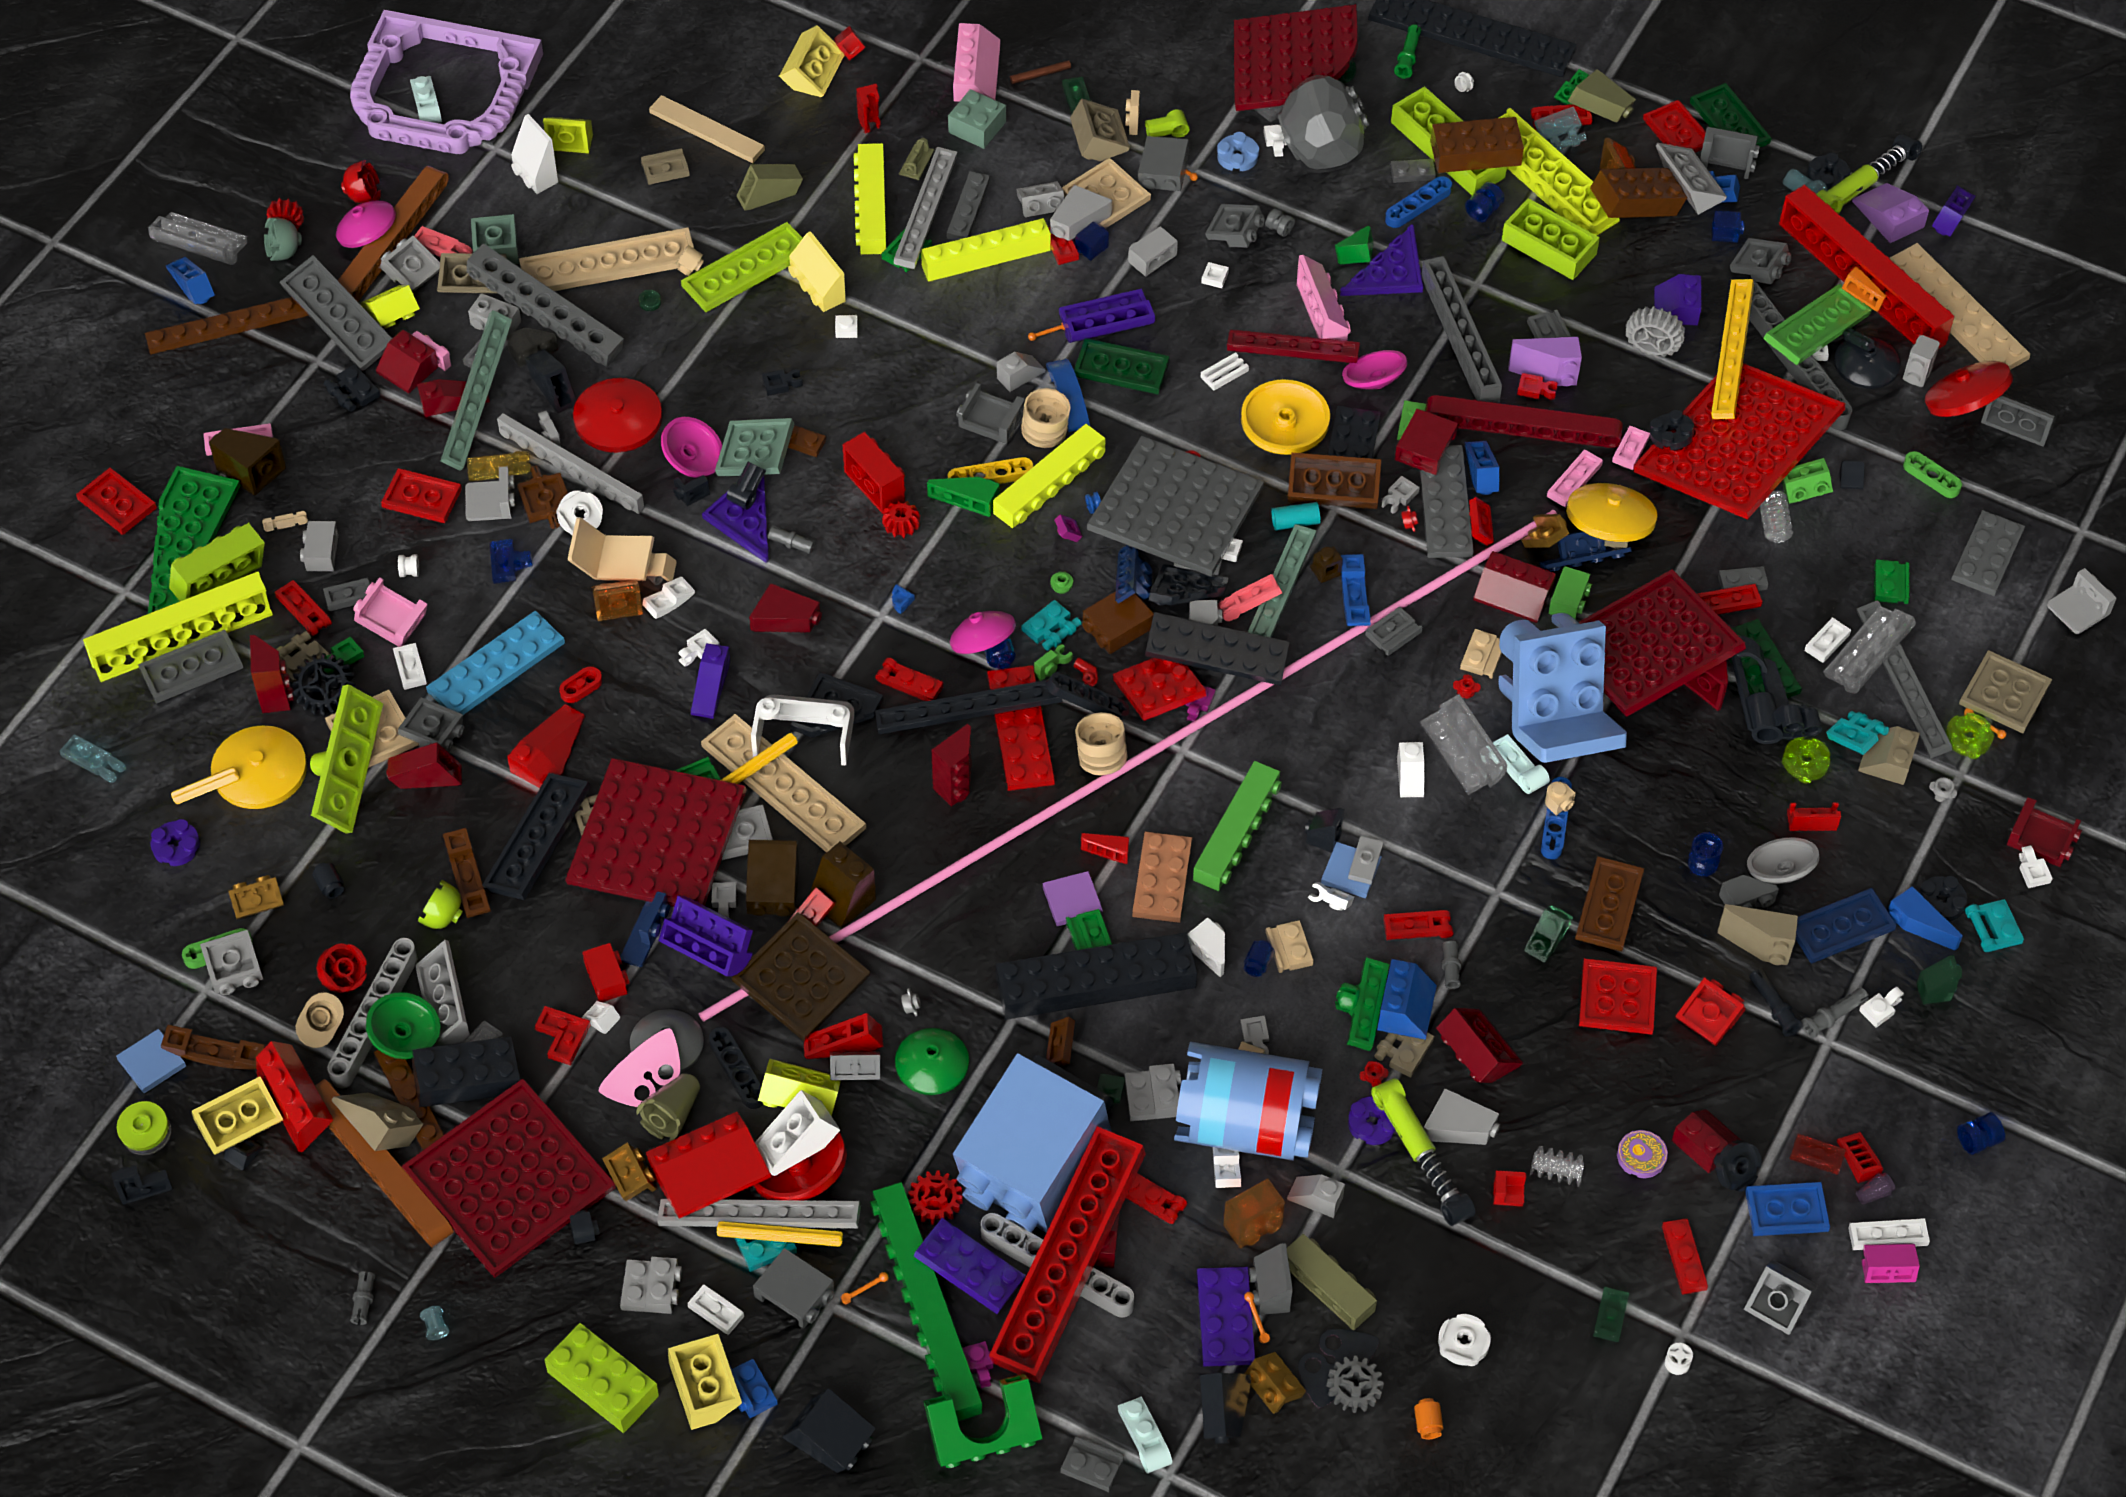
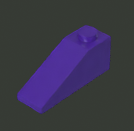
(1953, 211)
(710, 680)

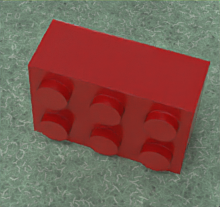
(873, 471)

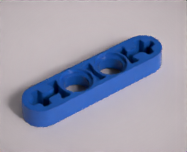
(1420, 203)
(1561, 820)

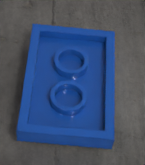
(1787, 1209)

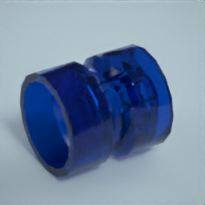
(1484, 202)
(1705, 854)
(1982, 1132)

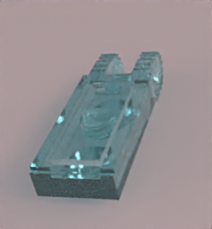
(91, 758)

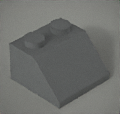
(1272, 1281)
(1780, 1297)

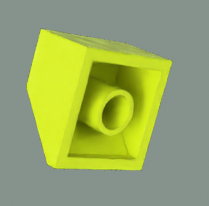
(569, 134)
(391, 305)

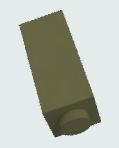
(1602, 97)
(768, 184)

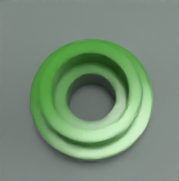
(1061, 587)

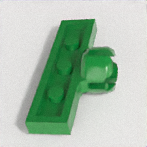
(1364, 1003)

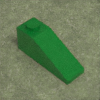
(968, 493)

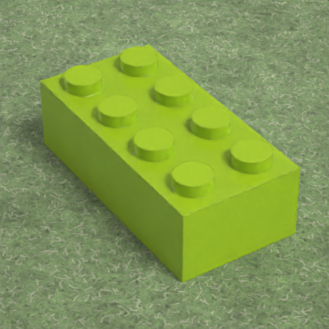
(1550, 239)
(217, 563)
(601, 1377)

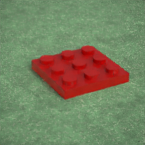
(1158, 686)
(1618, 996)

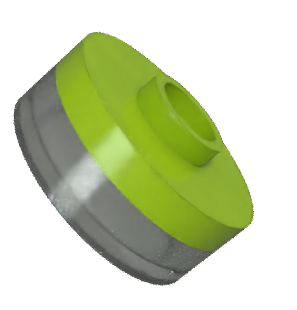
(144, 1128)

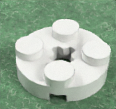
(582, 501)
(1467, 1353)

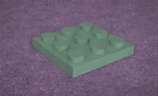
(756, 441)

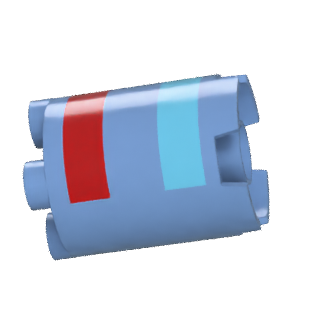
(1247, 1102)

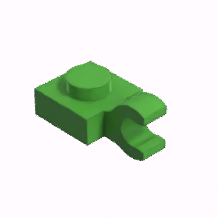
(1048, 663)

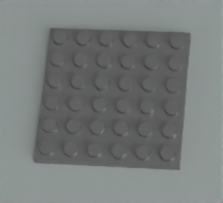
(1175, 505)

